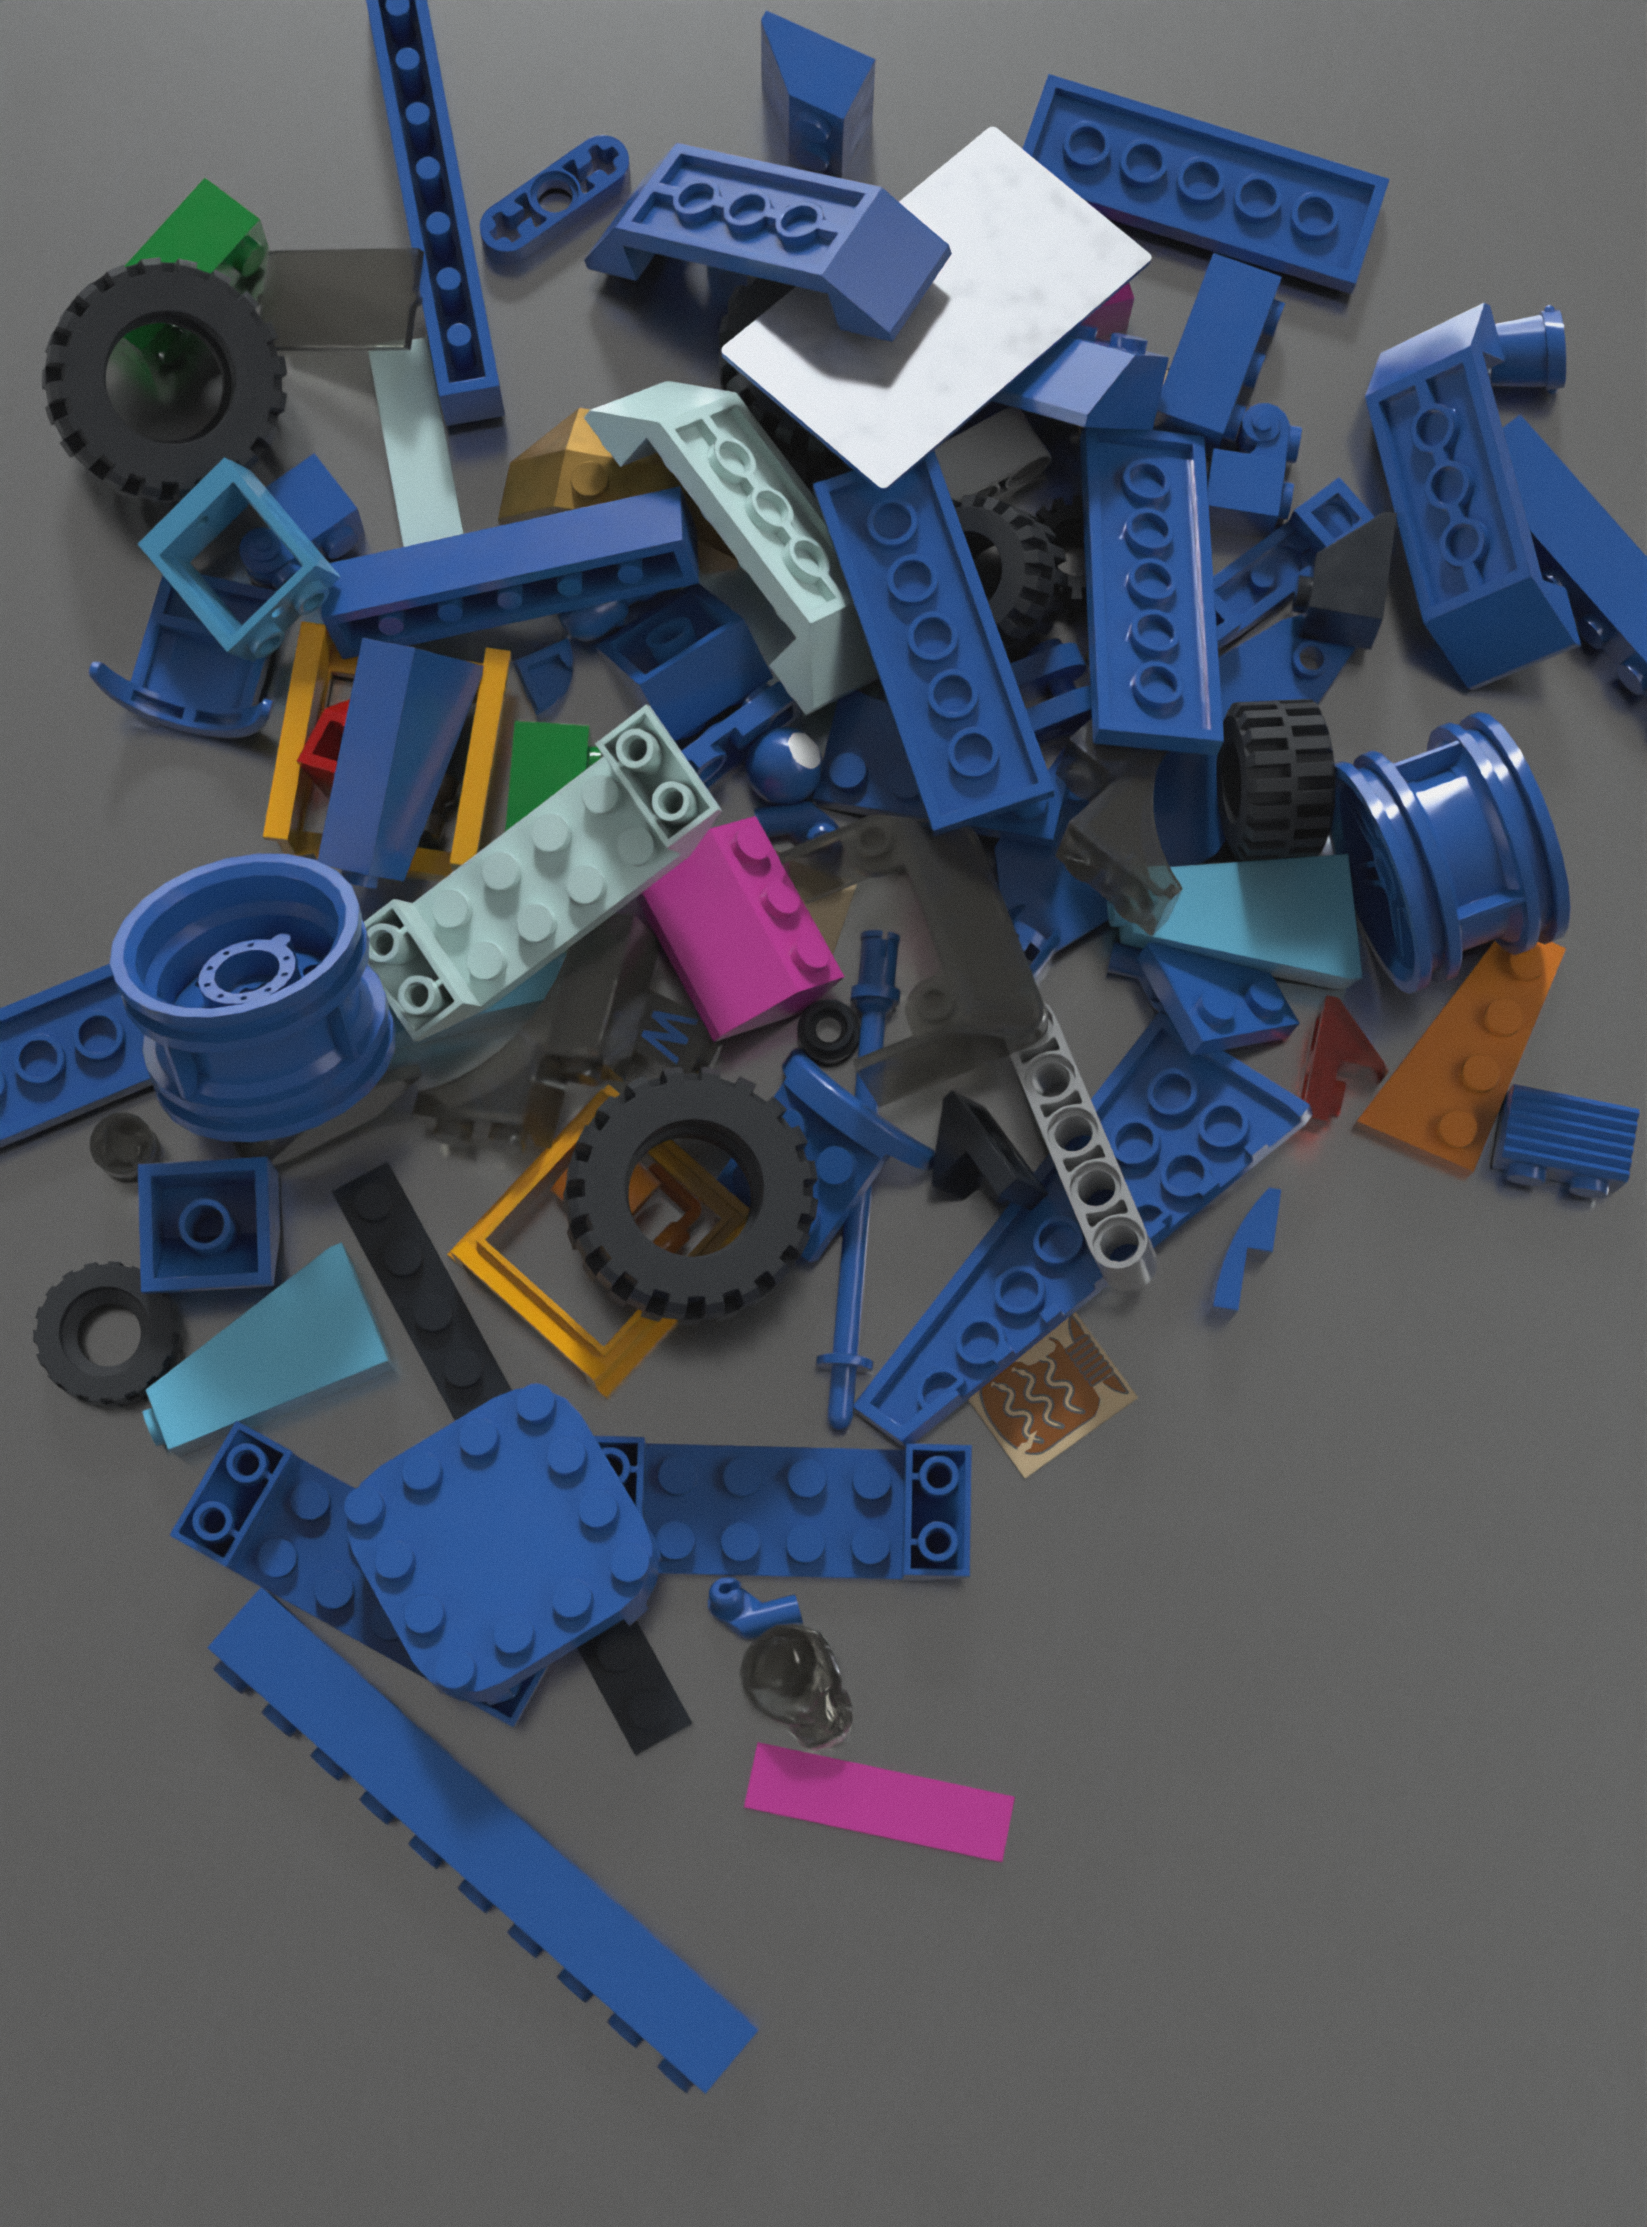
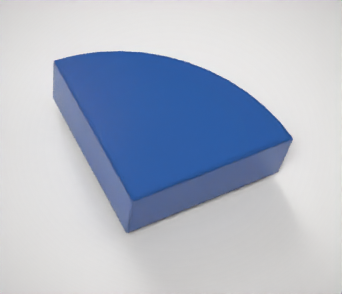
(546, 677)

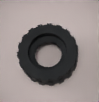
(59, 1327)

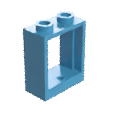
(198, 522)

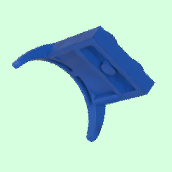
(187, 675)
(843, 1140)

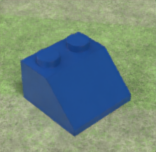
(816, 92)
(1093, 382)
(686, 660)
(208, 1224)

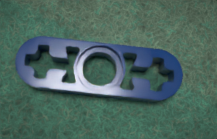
(510, 209)

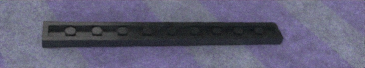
(468, 1378)

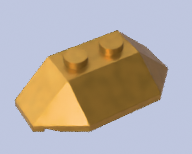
(575, 471)

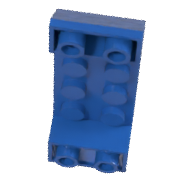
(782, 229)
(1463, 503)
(801, 1509)
(287, 1532)

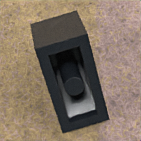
(1348, 586)

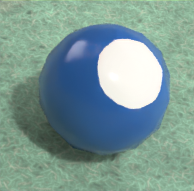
(784, 765)

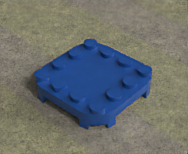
(501, 1544)

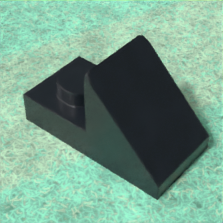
(978, 1153)

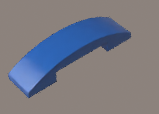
(1269, 571)

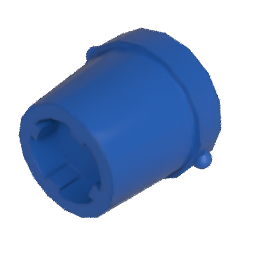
(1532, 352)

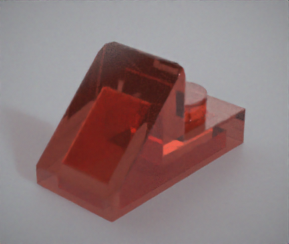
(1335, 1050)

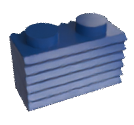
(1565, 1140)

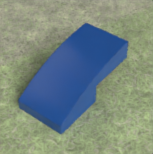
(1250, 1242)

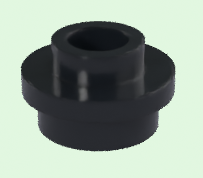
(828, 1012)

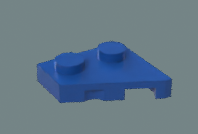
(1216, 1001)

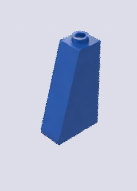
(393, 757)

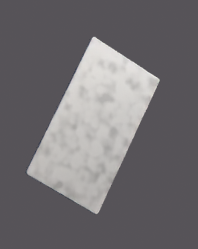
(1018, 281)

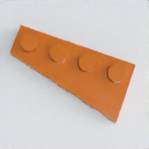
(1462, 1066)

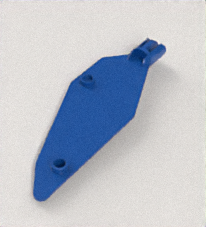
(1056, 908)

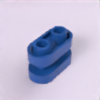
(1053, 669)

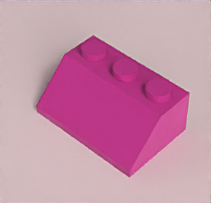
(739, 932)

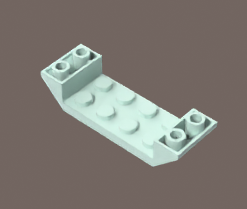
(761, 516)
(542, 881)

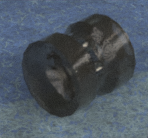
(119, 1139)

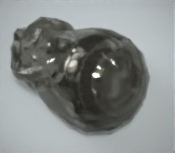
(798, 1682)

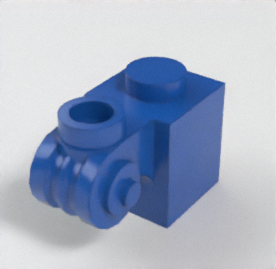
(1248, 486)
(317, 508)

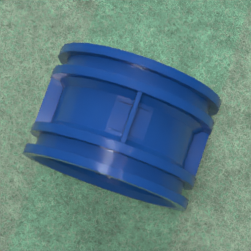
(1449, 852)
(254, 996)

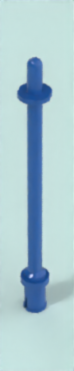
(875, 999)

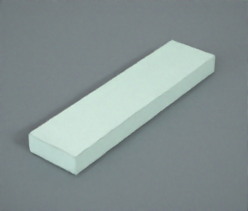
(416, 444)

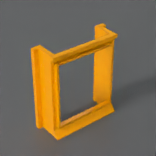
(307, 698)
(603, 1365)

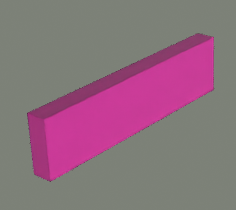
(879, 1802)

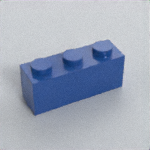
(1219, 352)

